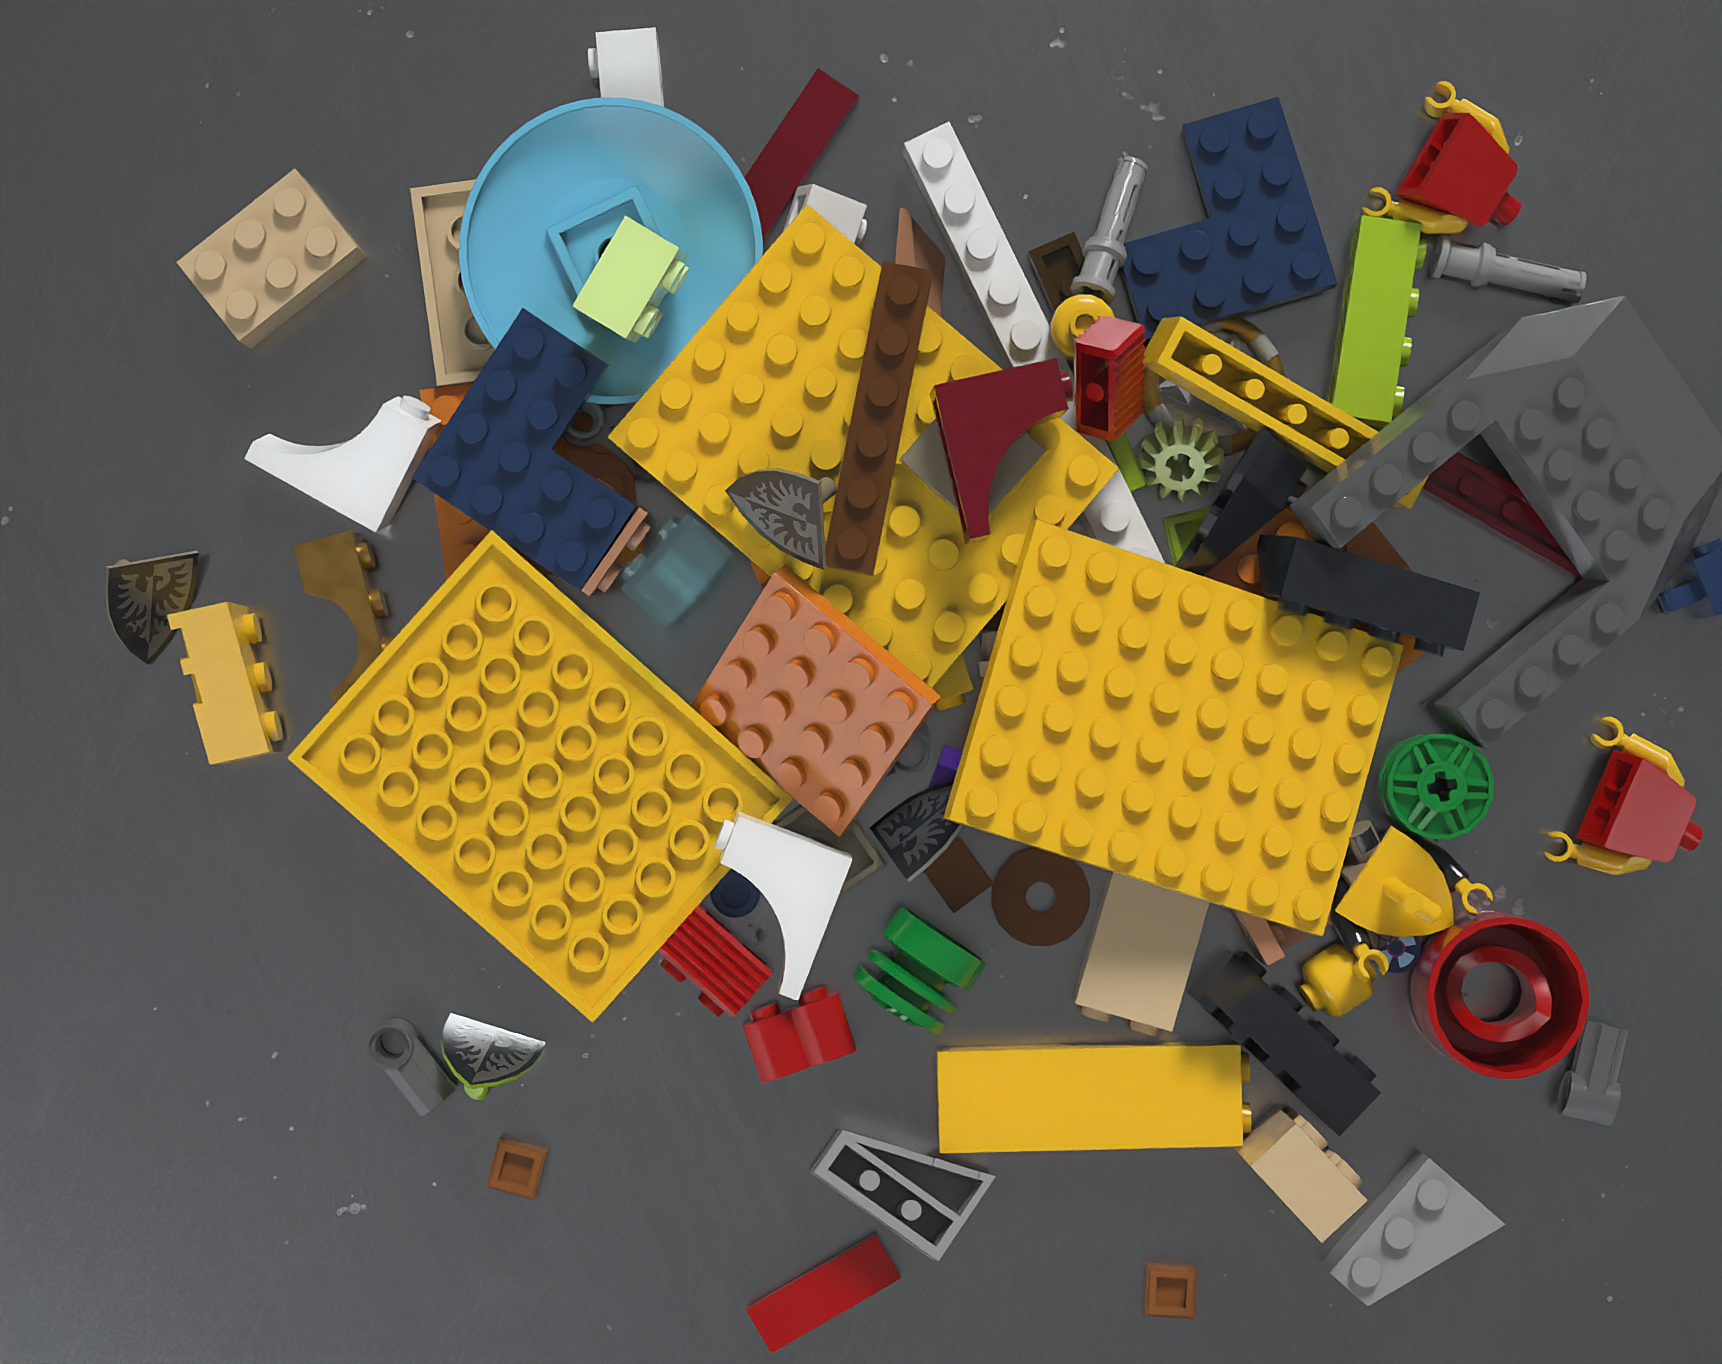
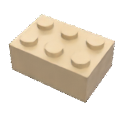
(271, 259)
(1303, 1171)

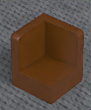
(957, 875)

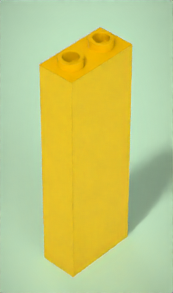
(1092, 1096)

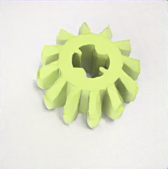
(1181, 440)

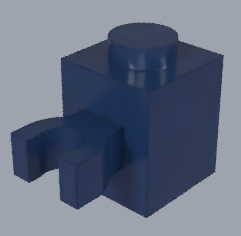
(1703, 582)

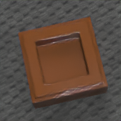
(517, 1168)
(1170, 1291)

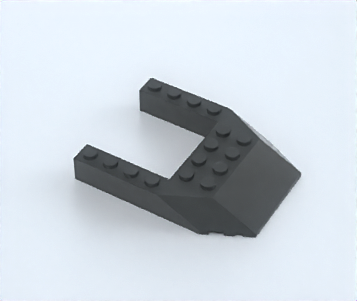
(1601, 451)

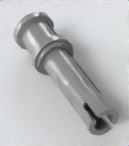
(1106, 249)
(1484, 265)

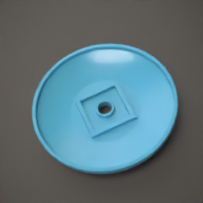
(561, 195)

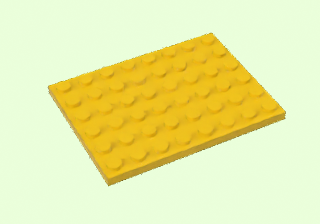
(777, 389)
(1173, 729)
(538, 775)

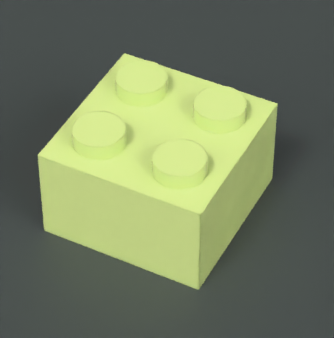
(632, 281)

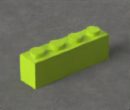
(1374, 319)

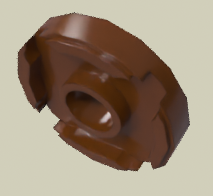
(1044, 926)

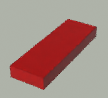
(823, 1292)

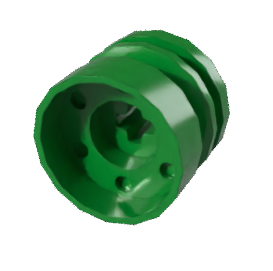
(1412, 764)
(919, 971)

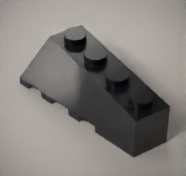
(1365, 592)
(1284, 1042)

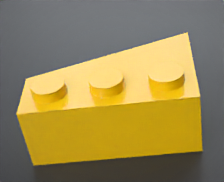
(228, 681)

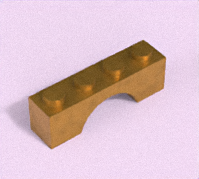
(339, 571)

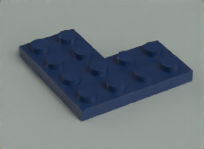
(1259, 233)
(502, 460)

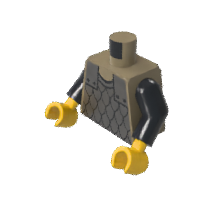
(1356, 938)

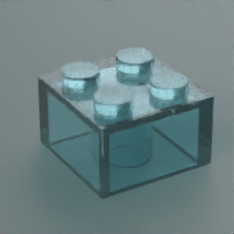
(677, 571)

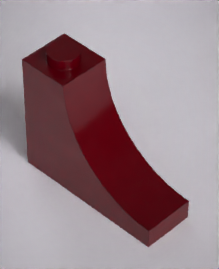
(980, 422)

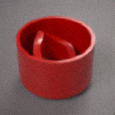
(1550, 1006)

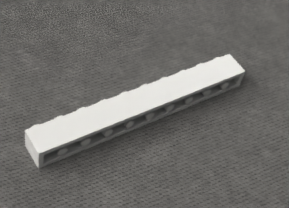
(1011, 307)

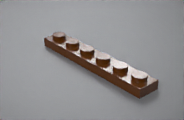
(878, 418)

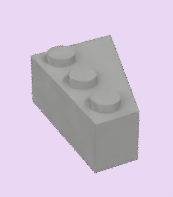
(903, 1190)
(1408, 1231)

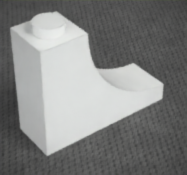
(362, 475)
(796, 878)

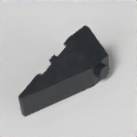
(1251, 498)

